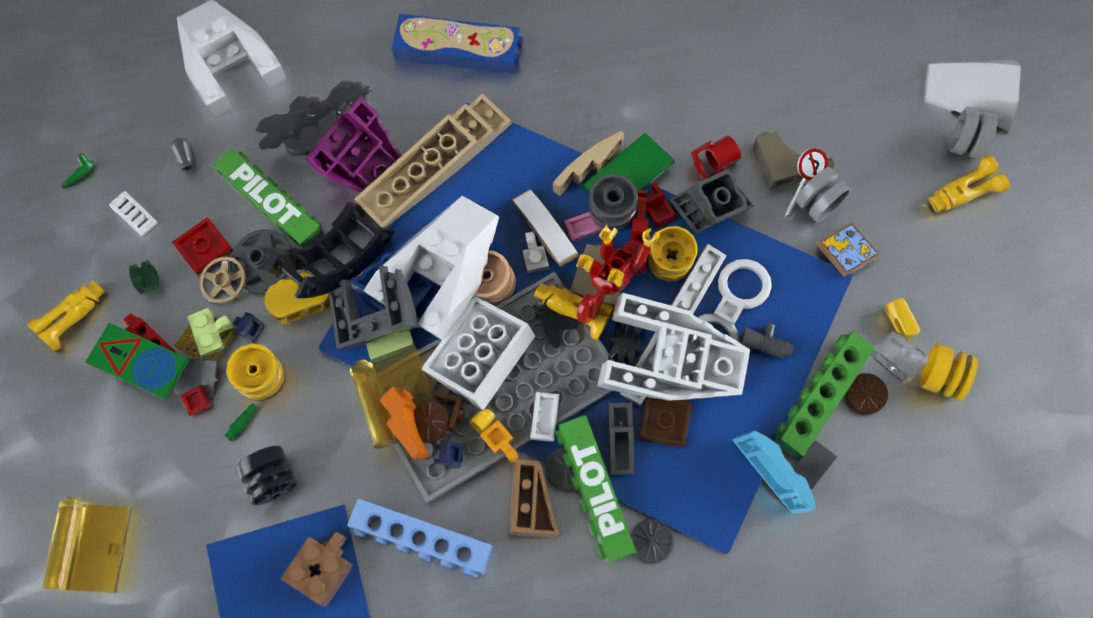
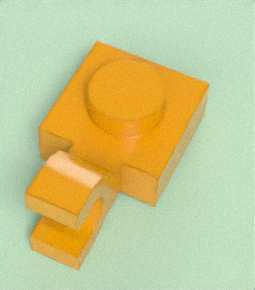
(498, 440)

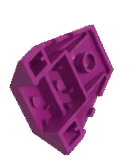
(354, 148)

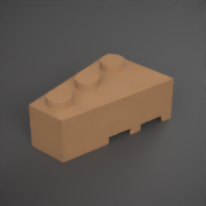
(529, 504)

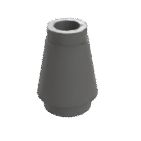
(183, 153)

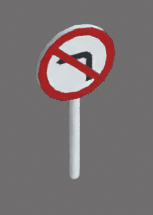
(809, 165)

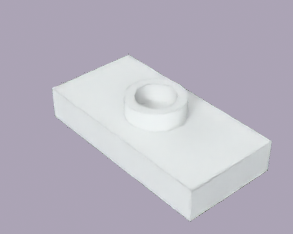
(544, 416)

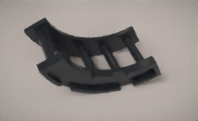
(320, 247)

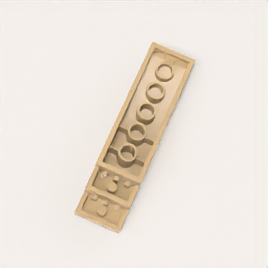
(433, 160)

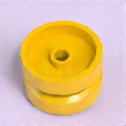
(255, 372)

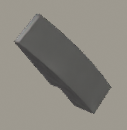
(621, 437)

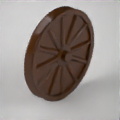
(867, 394)
(431, 420)

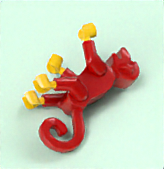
(615, 271)

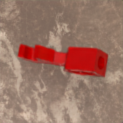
(640, 224)

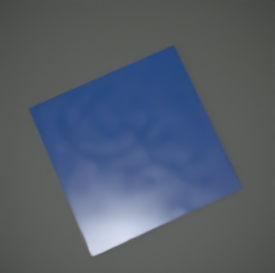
(251, 566)

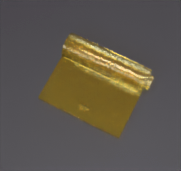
(376, 379)
(87, 547)

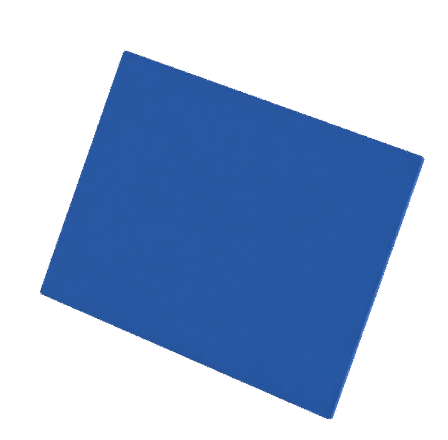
(710, 481)

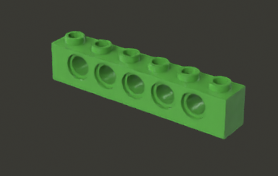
(858, 352)

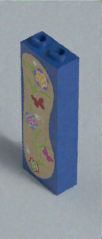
(457, 43)

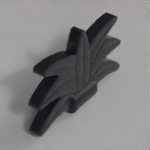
(625, 343)

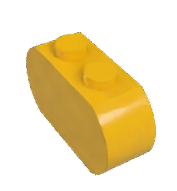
(287, 308)

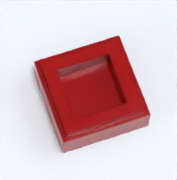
(195, 400)

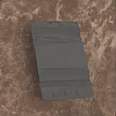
(711, 201)

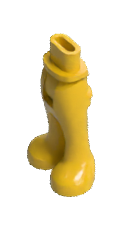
(958, 193)
(567, 304)
(75, 307)

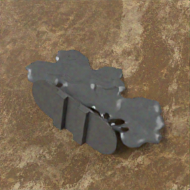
(309, 118)

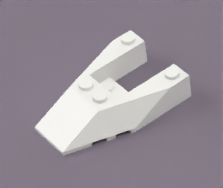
(217, 42)
(449, 254)
(689, 356)

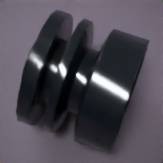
(266, 475)

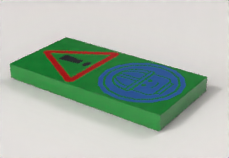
(137, 361)

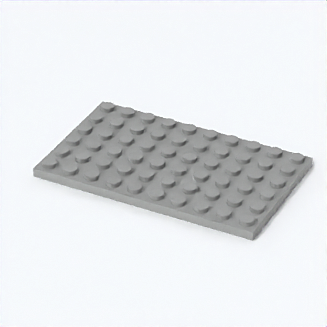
(566, 371)

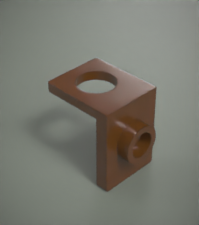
(458, 411)

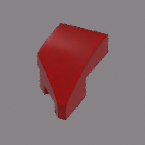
(658, 208)

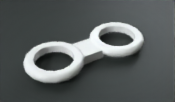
(730, 305)

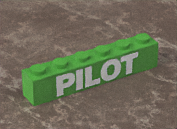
(267, 198)
(596, 489)

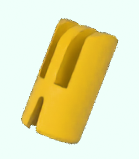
(902, 318)

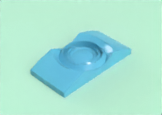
(776, 471)

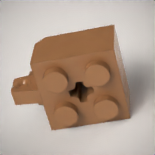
(329, 561)

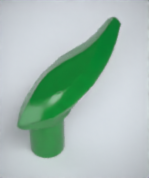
(79, 172)

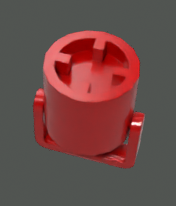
(718, 154)

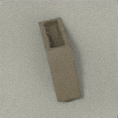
(778, 160)
(582, 282)

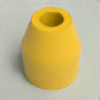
(482, 420)

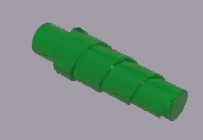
(239, 424)

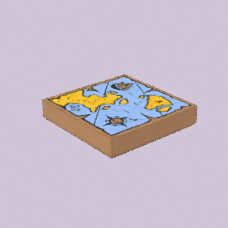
(848, 249)

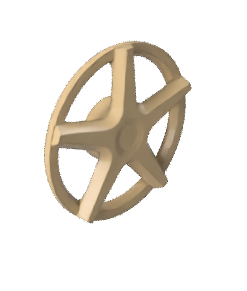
(223, 280)

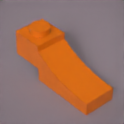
(402, 423)

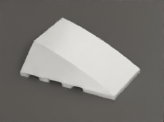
(979, 85)

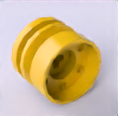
(672, 242)
(955, 374)

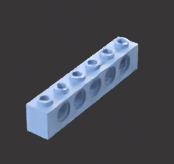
(365, 512)

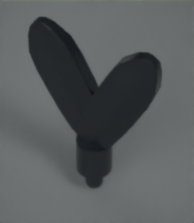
(551, 321)

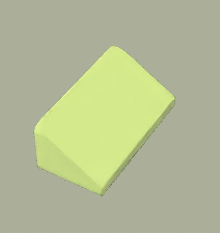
(390, 346)

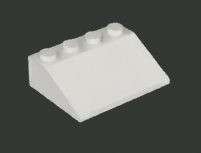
(479, 352)

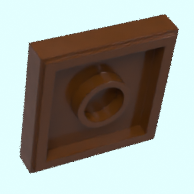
(665, 421)

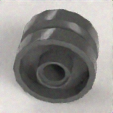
(613, 201)

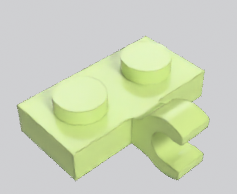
(207, 331)

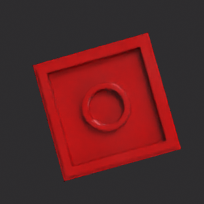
(202, 245)

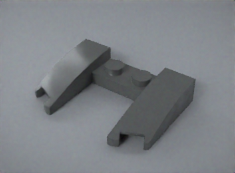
(396, 317)

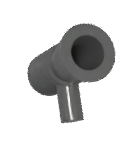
(766, 343)

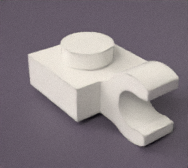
(534, 256)

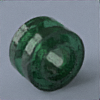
(144, 277)

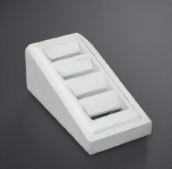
(125, 203)

